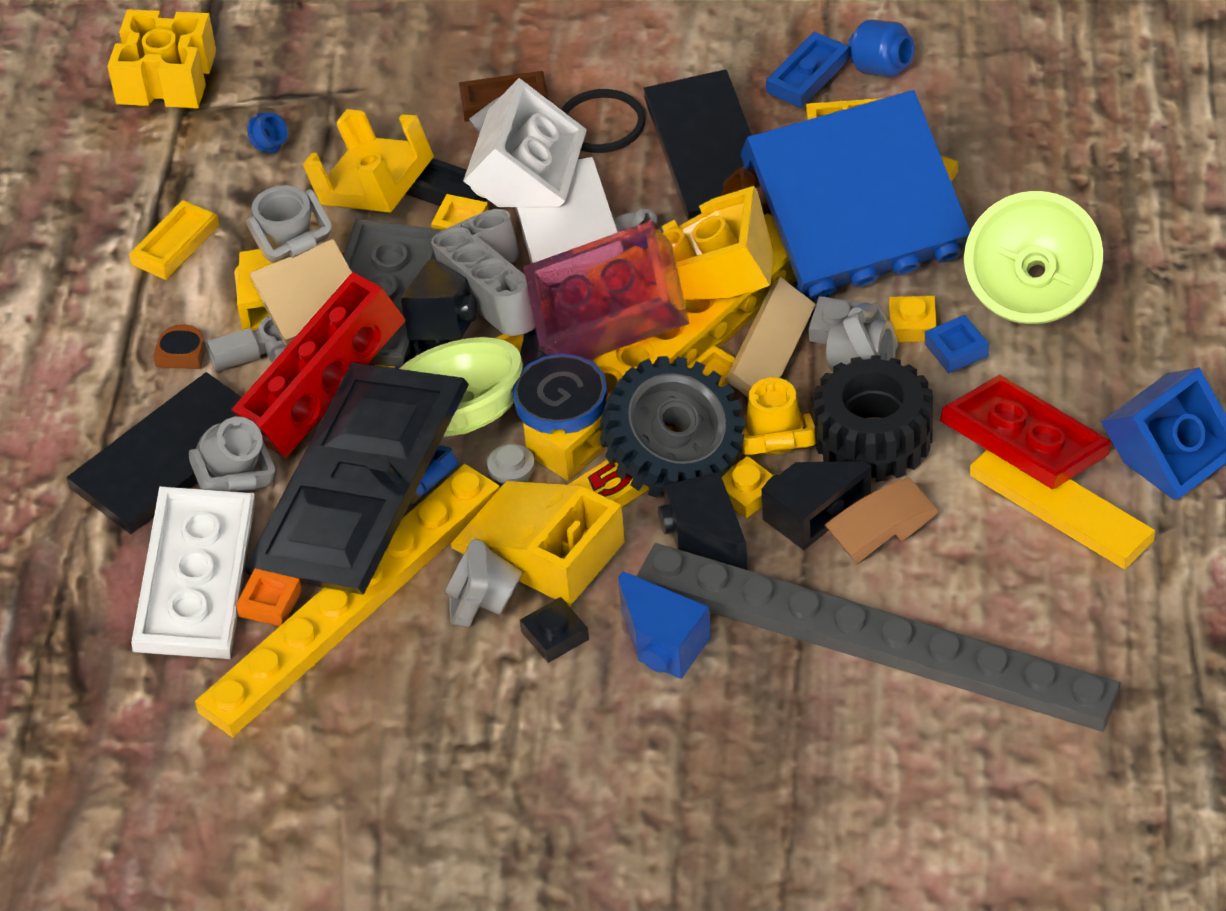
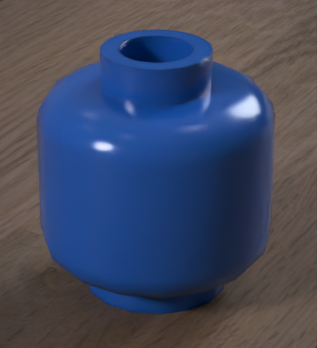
(881, 48)

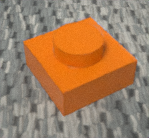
(268, 597)

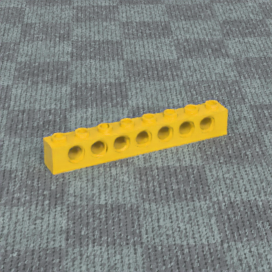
(709, 323)

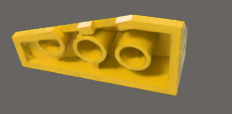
(723, 248)

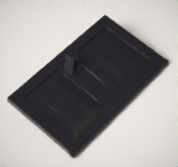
(358, 476)

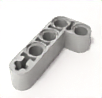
(483, 253)

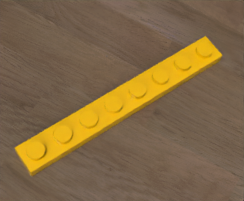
(336, 613)

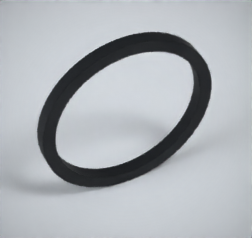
(615, 94)

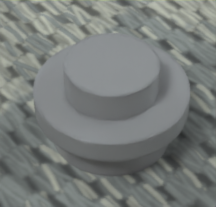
(510, 463)

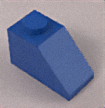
(663, 625)

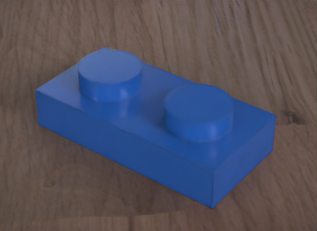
(807, 69)

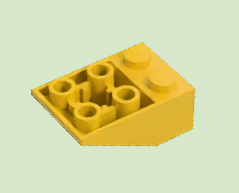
(549, 533)

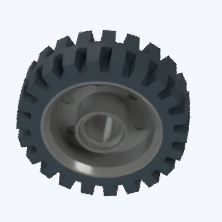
(676, 396)

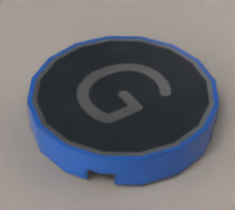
(560, 393)

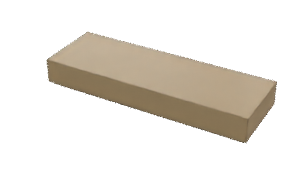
(771, 336)

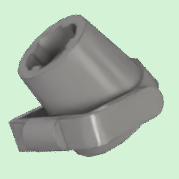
(283, 222)
(859, 338)
(229, 455)
(480, 581)

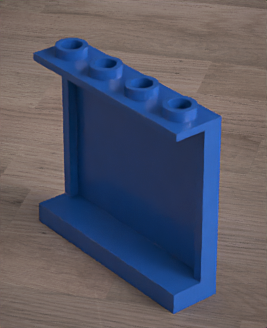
(858, 194)

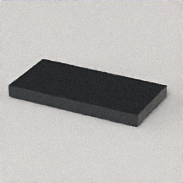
(699, 134)
(153, 453)

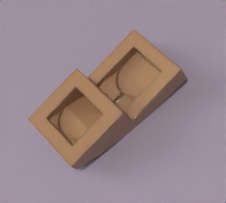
(880, 515)

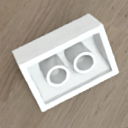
(525, 151)

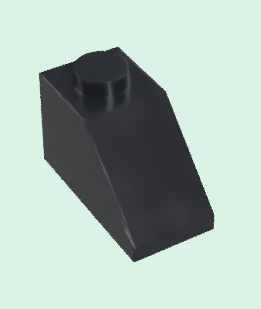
(438, 304)
(811, 495)
(703, 520)

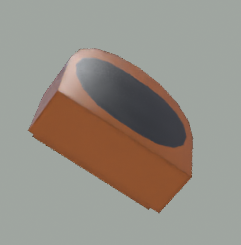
(180, 348)

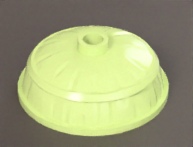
(1029, 232)
(489, 368)

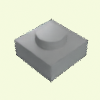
(826, 314)

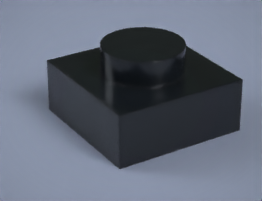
(554, 629)

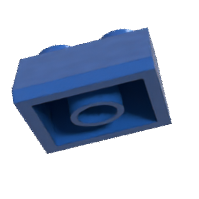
(1171, 432)

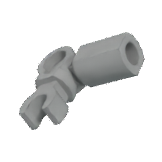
(245, 346)

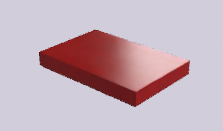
(1025, 431)

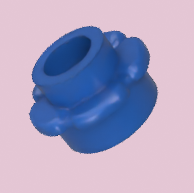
(267, 132)

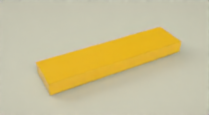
(1069, 509)

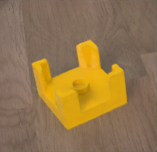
(373, 170)

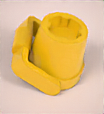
(775, 420)

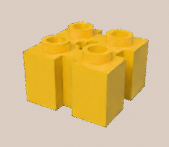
(162, 58)

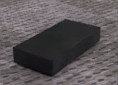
(441, 179)

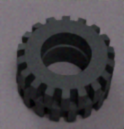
(879, 391)

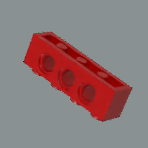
(309, 370)

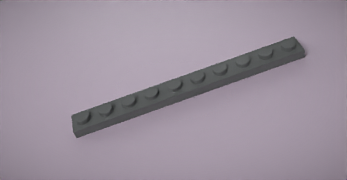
(885, 638)

